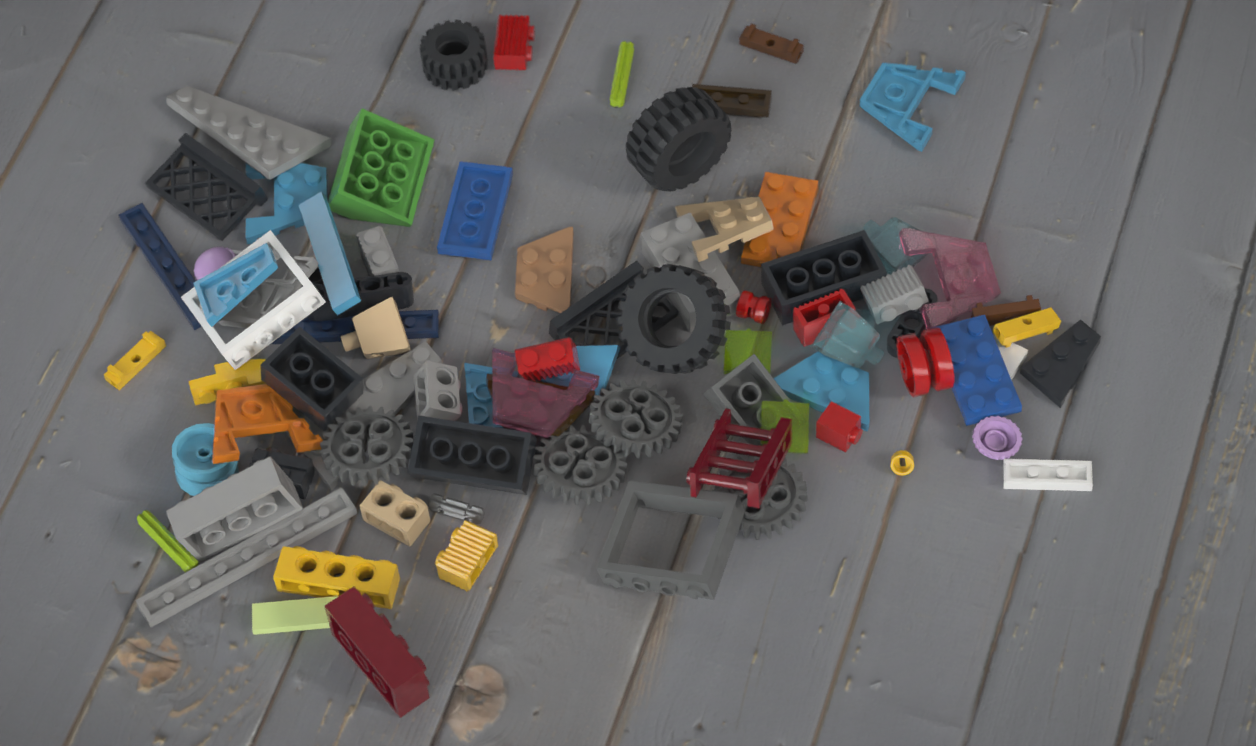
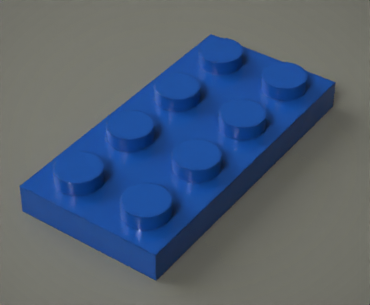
(475, 210)
(980, 374)

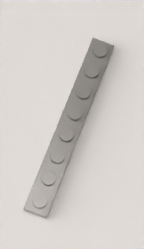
(245, 557)

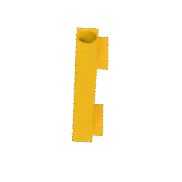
(1026, 326)
(144, 351)

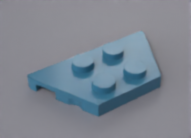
(824, 380)

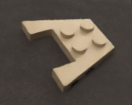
(731, 220)

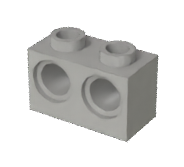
(437, 391)

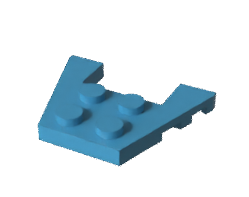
(897, 93)
(289, 191)

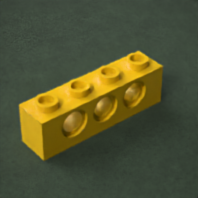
(319, 583)

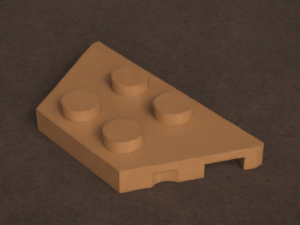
(546, 271)

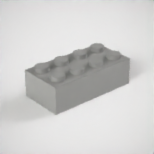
(672, 245)
(234, 509)

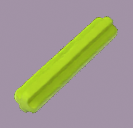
(621, 74)
(167, 541)

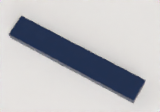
(160, 256)
(417, 325)

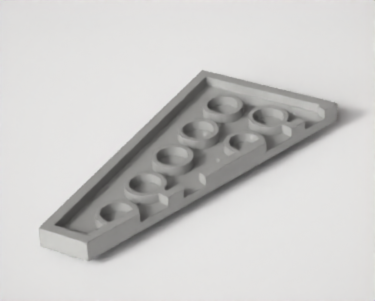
(254, 137)
(386, 387)

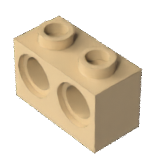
(391, 517)

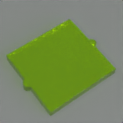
(743, 345)
(799, 413)

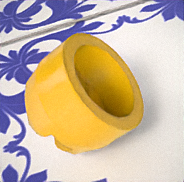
(895, 462)

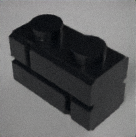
(296, 467)

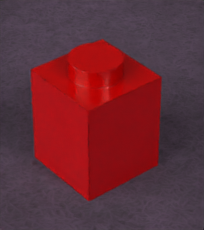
(839, 427)

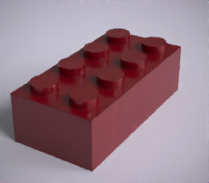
(378, 651)

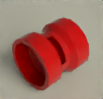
(753, 307)

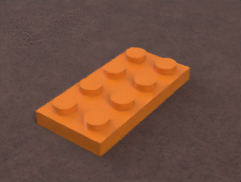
(790, 206)

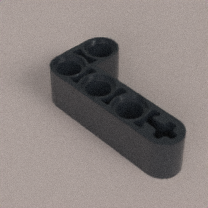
(371, 292)

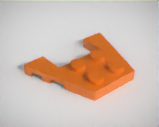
(256, 412)

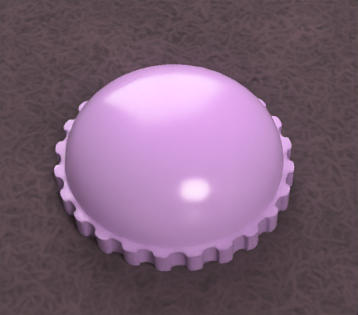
(211, 261)
(997, 437)

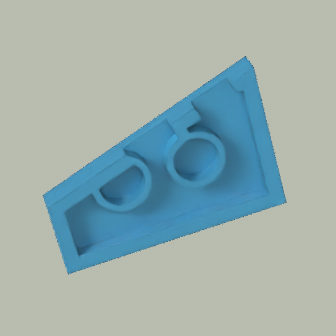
(233, 282)
(478, 395)

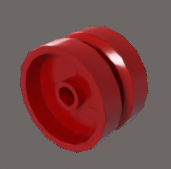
(925, 362)

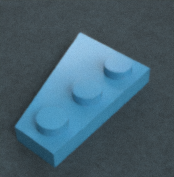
(594, 360)

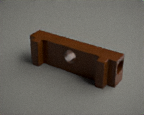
(771, 44)
(1004, 312)

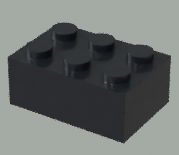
(312, 378)

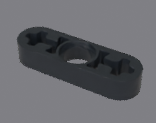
(901, 329)

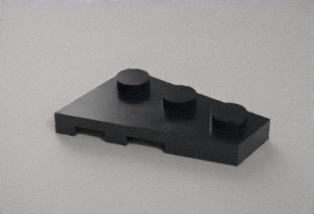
(1061, 362)

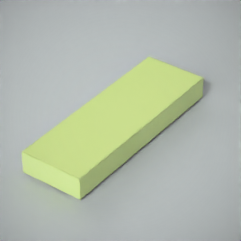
(290, 615)

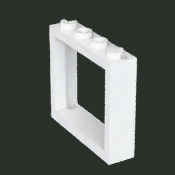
(270, 325)

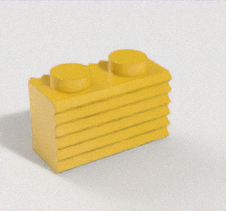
(466, 555)

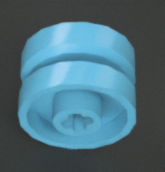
(193, 460)

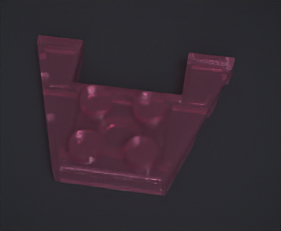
(963, 272)
(532, 405)

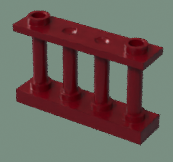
(762, 470)

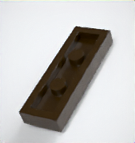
(740, 100)

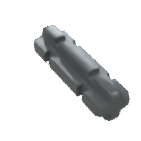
(456, 508)

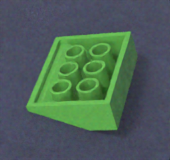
(380, 171)

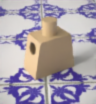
(378, 332)

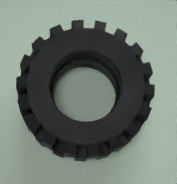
(453, 70)

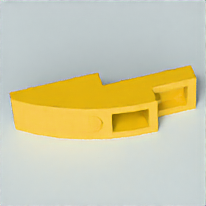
(205, 388)

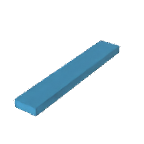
(329, 253)

